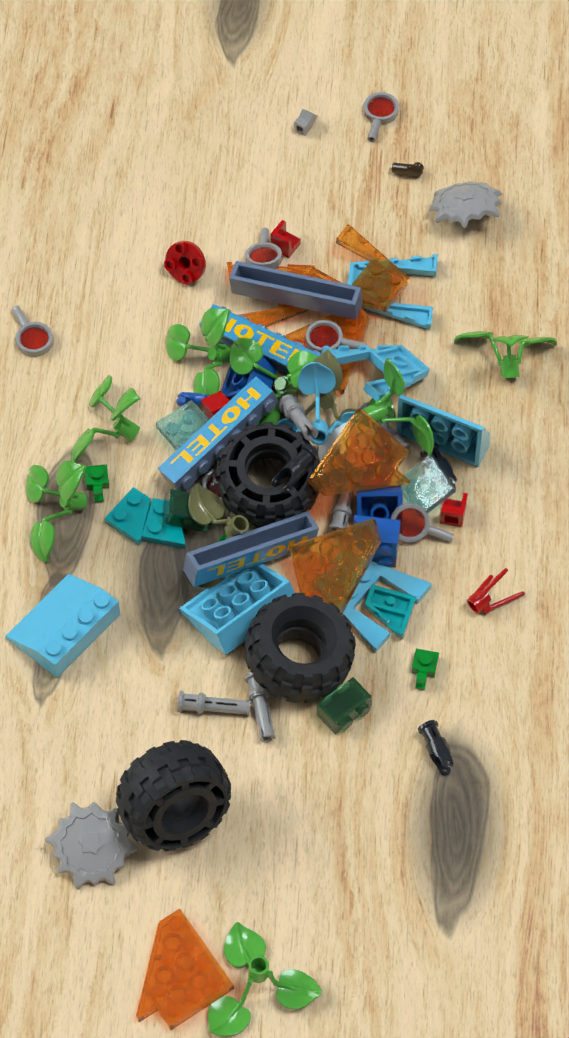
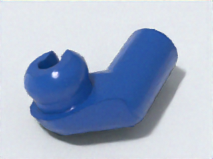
(185, 397)

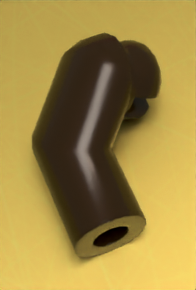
(408, 169)

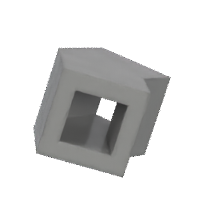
(304, 122)

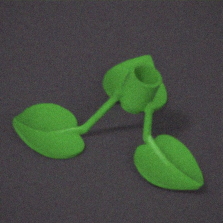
(213, 326)
(246, 354)
(509, 364)
(380, 409)
(122, 425)
(68, 480)
(245, 947)

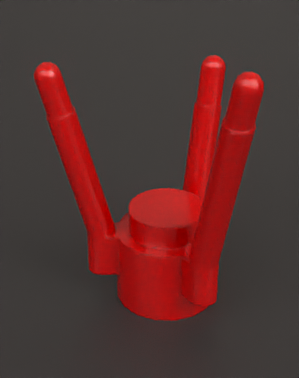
(480, 598)

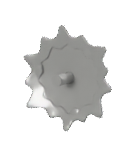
(465, 202)
(91, 844)

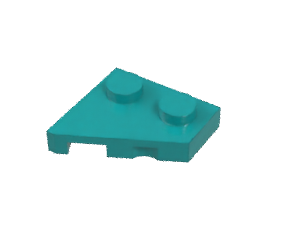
(130, 515)
(160, 533)
(390, 608)

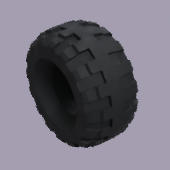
(257, 503)
(305, 620)
(173, 795)

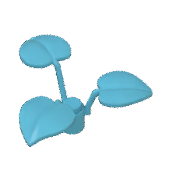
(318, 379)

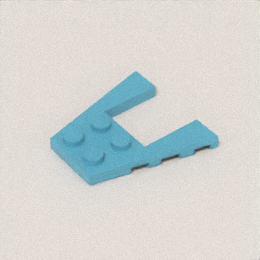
(412, 314)
(409, 365)
(402, 582)

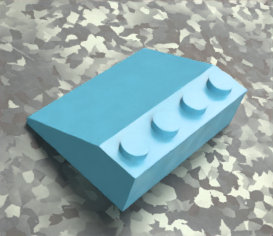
(451, 433)
(229, 607)
(64, 624)

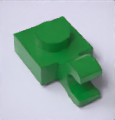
(96, 480)
(424, 665)

